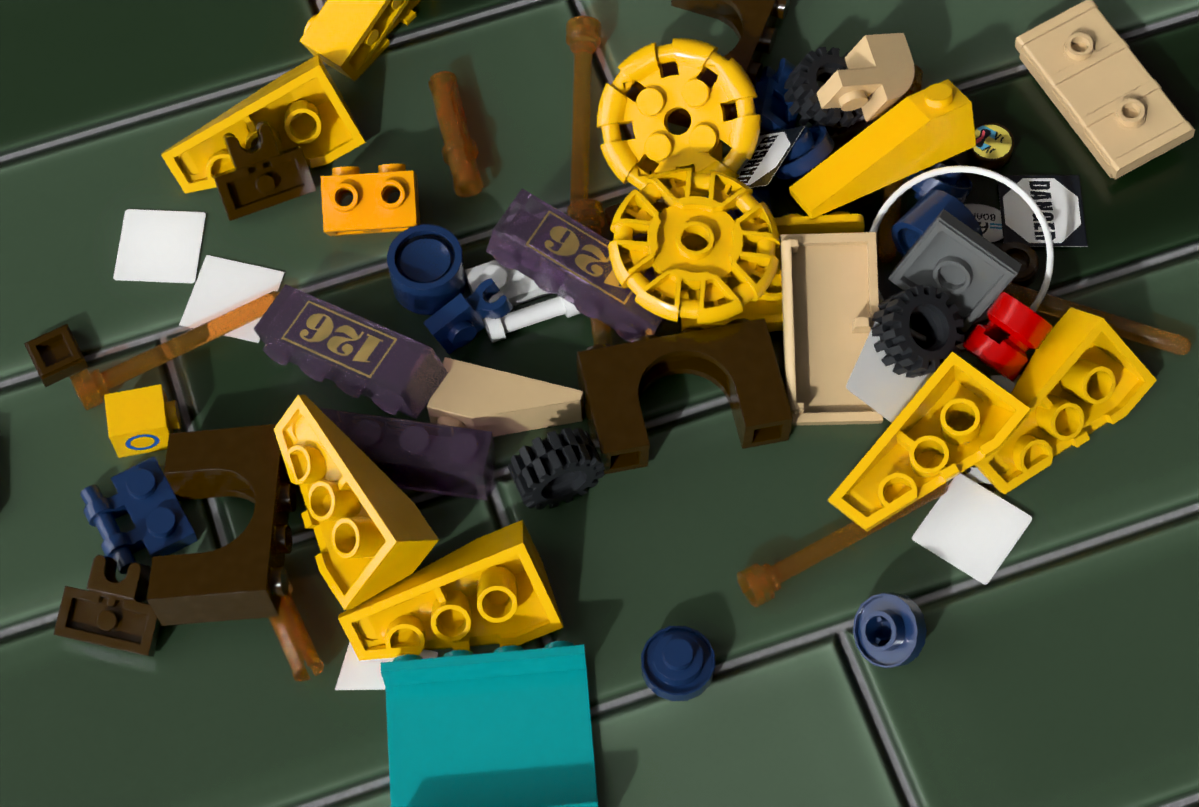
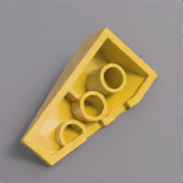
(301, 111)
(898, 144)
(1073, 386)
(937, 436)
(360, 517)
(469, 598)

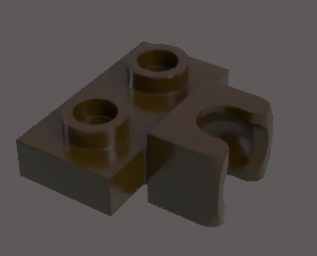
(261, 175)
(111, 610)

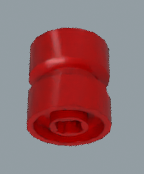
(1009, 318)

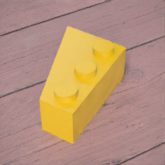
(354, 32)

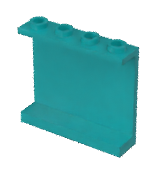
(491, 728)

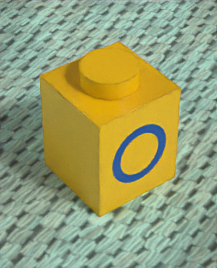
(140, 420)

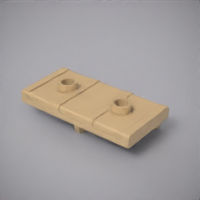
(1102, 89)
(826, 321)

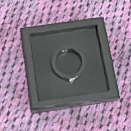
(958, 264)

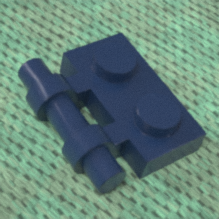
(152, 507)

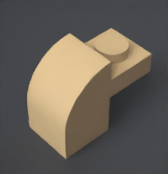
(875, 79)

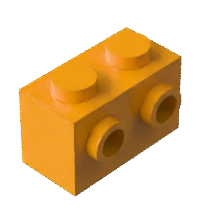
(370, 206)

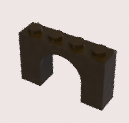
(755, 28)
(731, 356)
(249, 572)

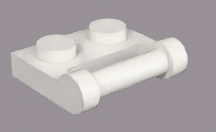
(518, 290)

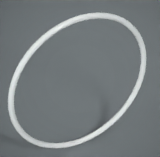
(981, 171)

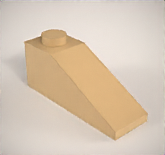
(501, 401)

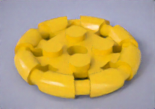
(671, 93)
(688, 269)

